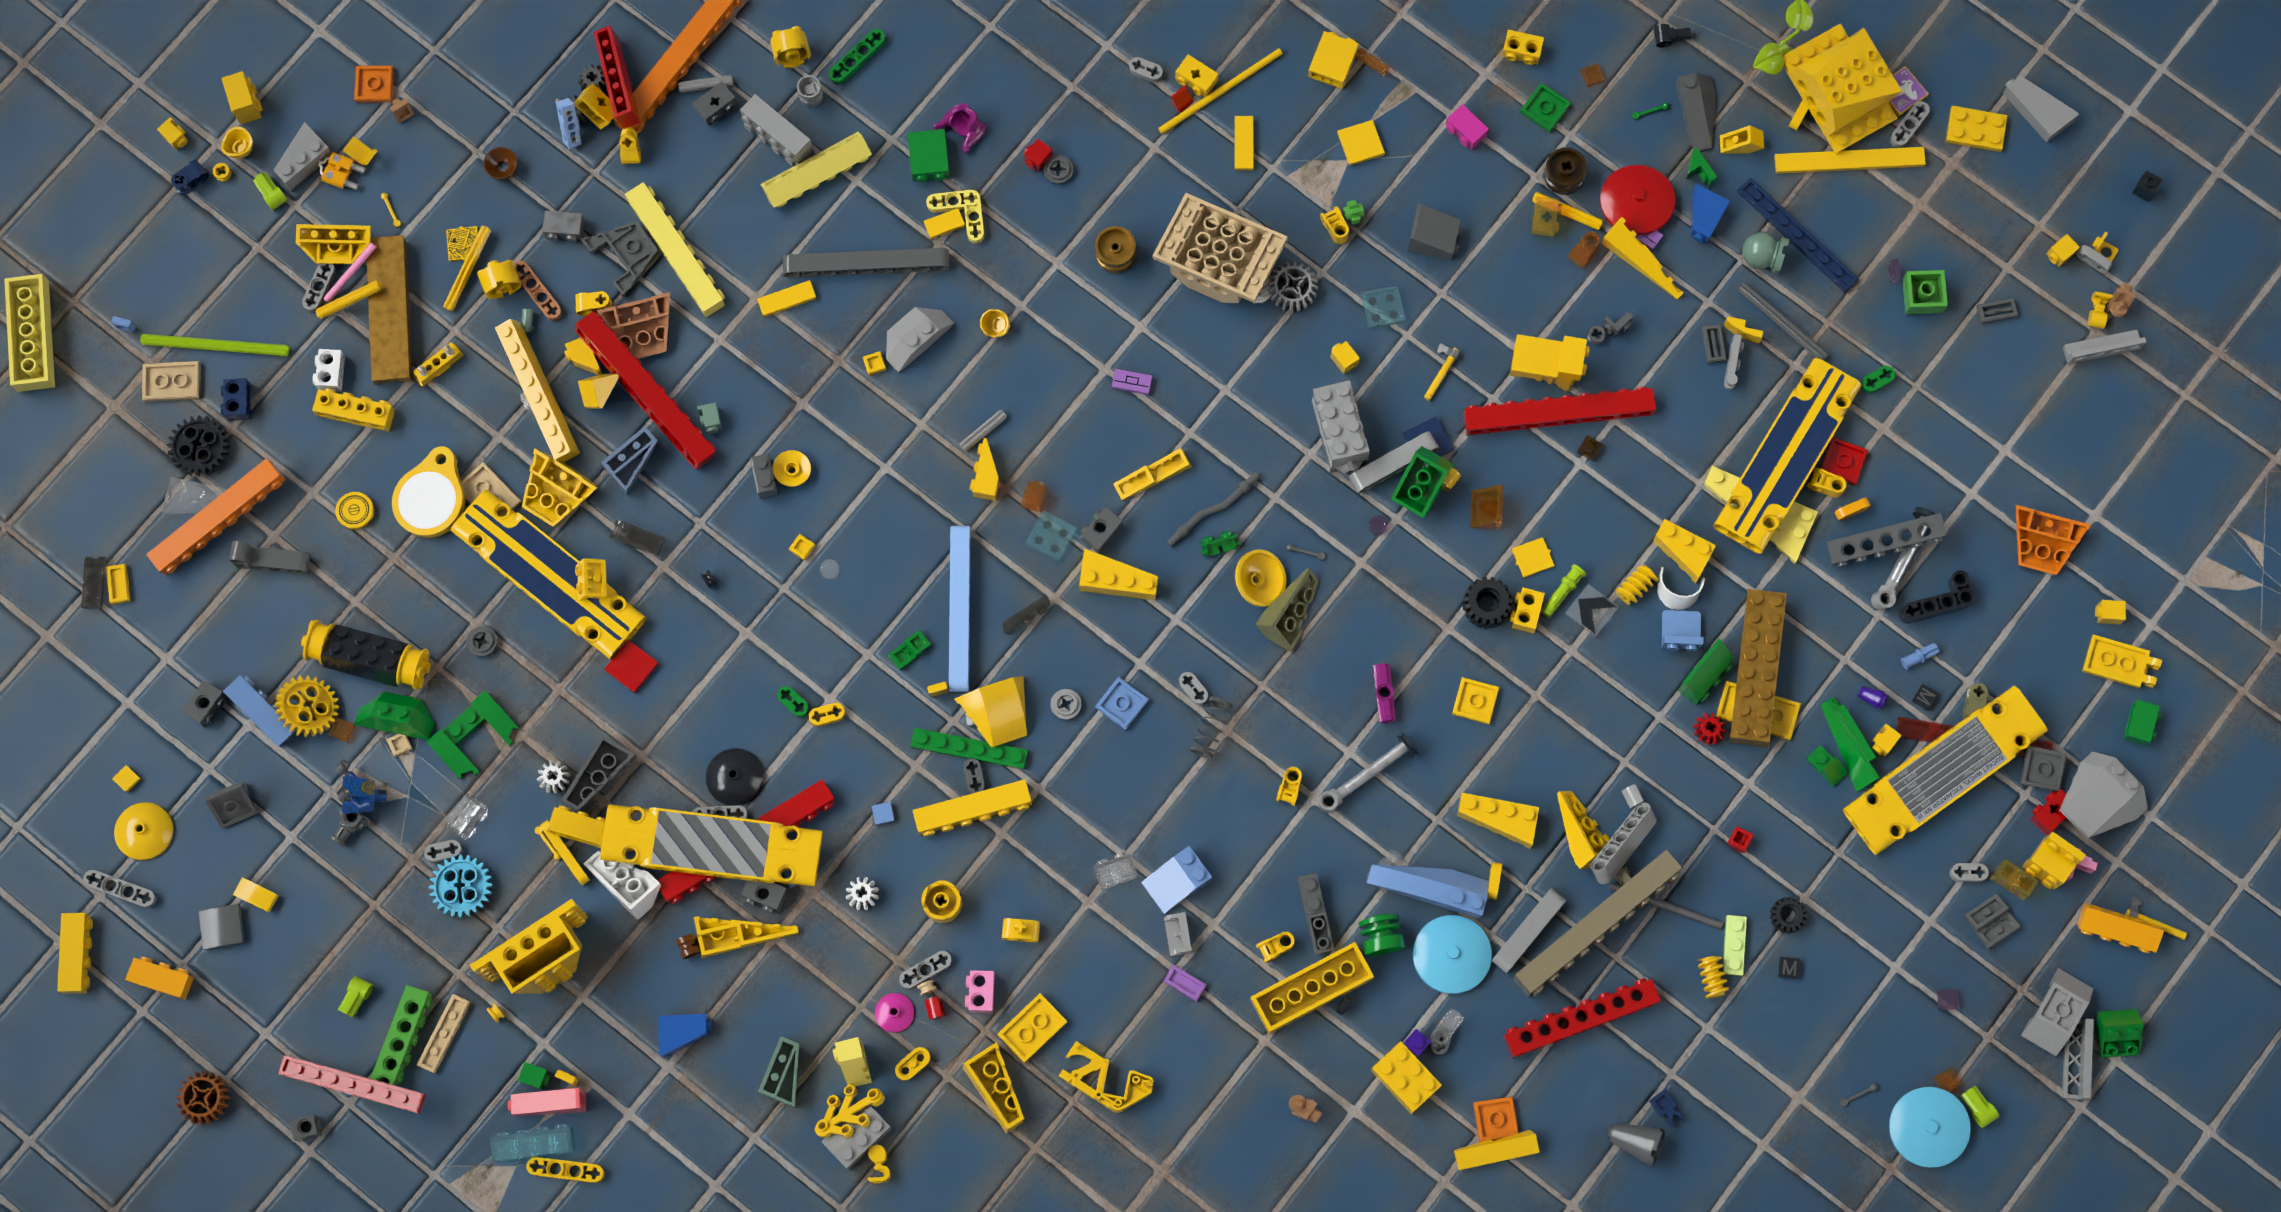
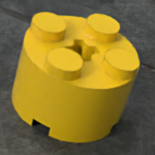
(790, 47)
(499, 279)
(935, 893)

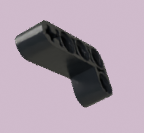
(1936, 604)

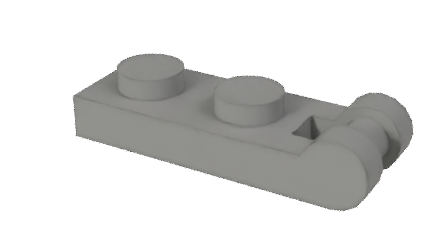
(1733, 362)

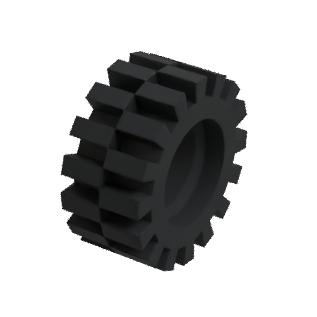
(1782, 925)

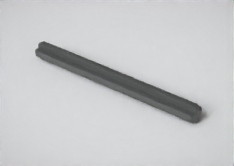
(1782, 321)

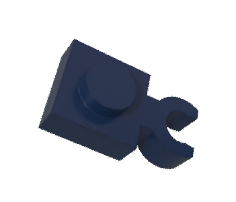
(1663, 1105)

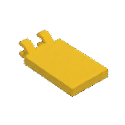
(2120, 662)

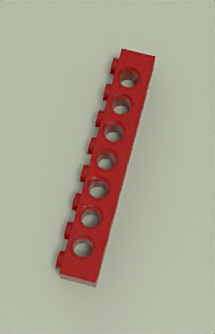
(1645, 988)

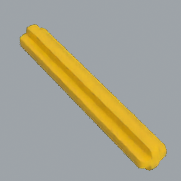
(1576, 214)
(348, 299)

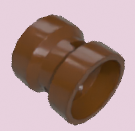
(688, 946)

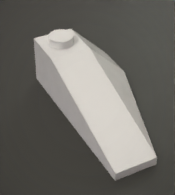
(630, 886)

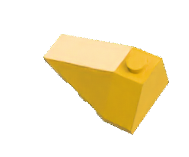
(1582, 833)

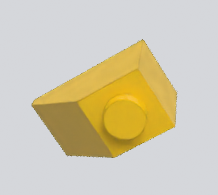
(1742, 141)
(582, 356)

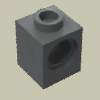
(297, 1127)

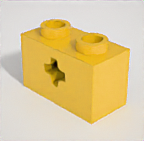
(1192, 68)
(595, 106)

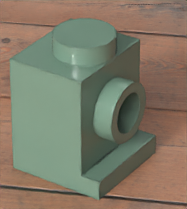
(710, 417)

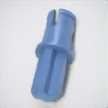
(1919, 656)

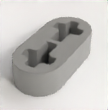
(1146, 66)
(2094, 259)
(1196, 686)
(442, 846)
(1969, 867)

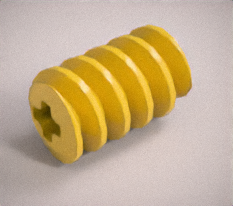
(1635, 584)
(1713, 976)

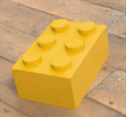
(1406, 1077)

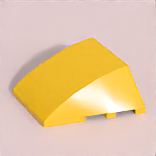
(554, 488)
(997, 710)

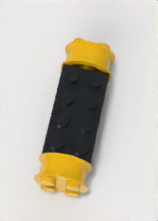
(365, 655)

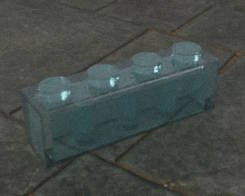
(532, 1144)

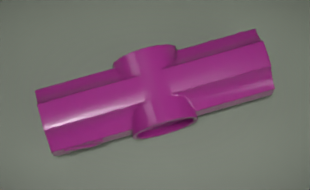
(1385, 705)

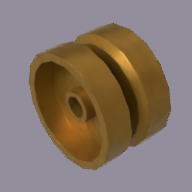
(1115, 249)

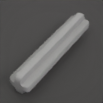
(703, 84)
(983, 430)

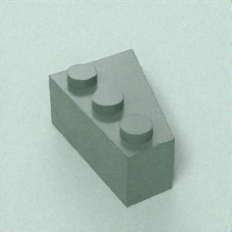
(781, 1073)

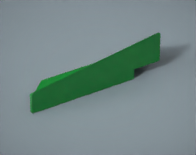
(1851, 744)

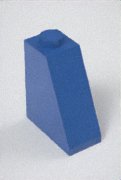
(1705, 213)
(681, 1031)

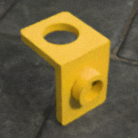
(359, 151)
(2099, 244)

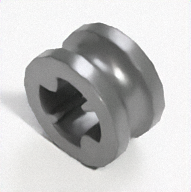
(1599, 330)

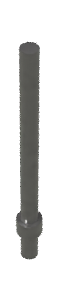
(1678, 910)

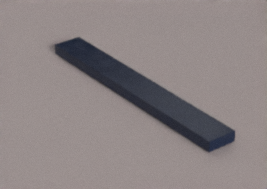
(1797, 235)

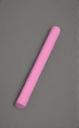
(350, 272)

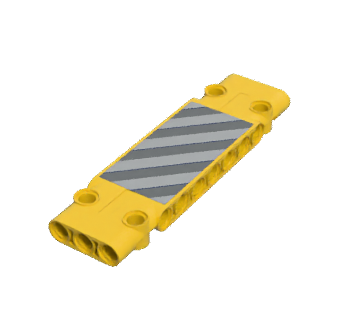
(711, 845)

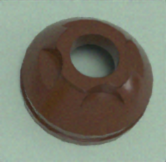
(497, 156)

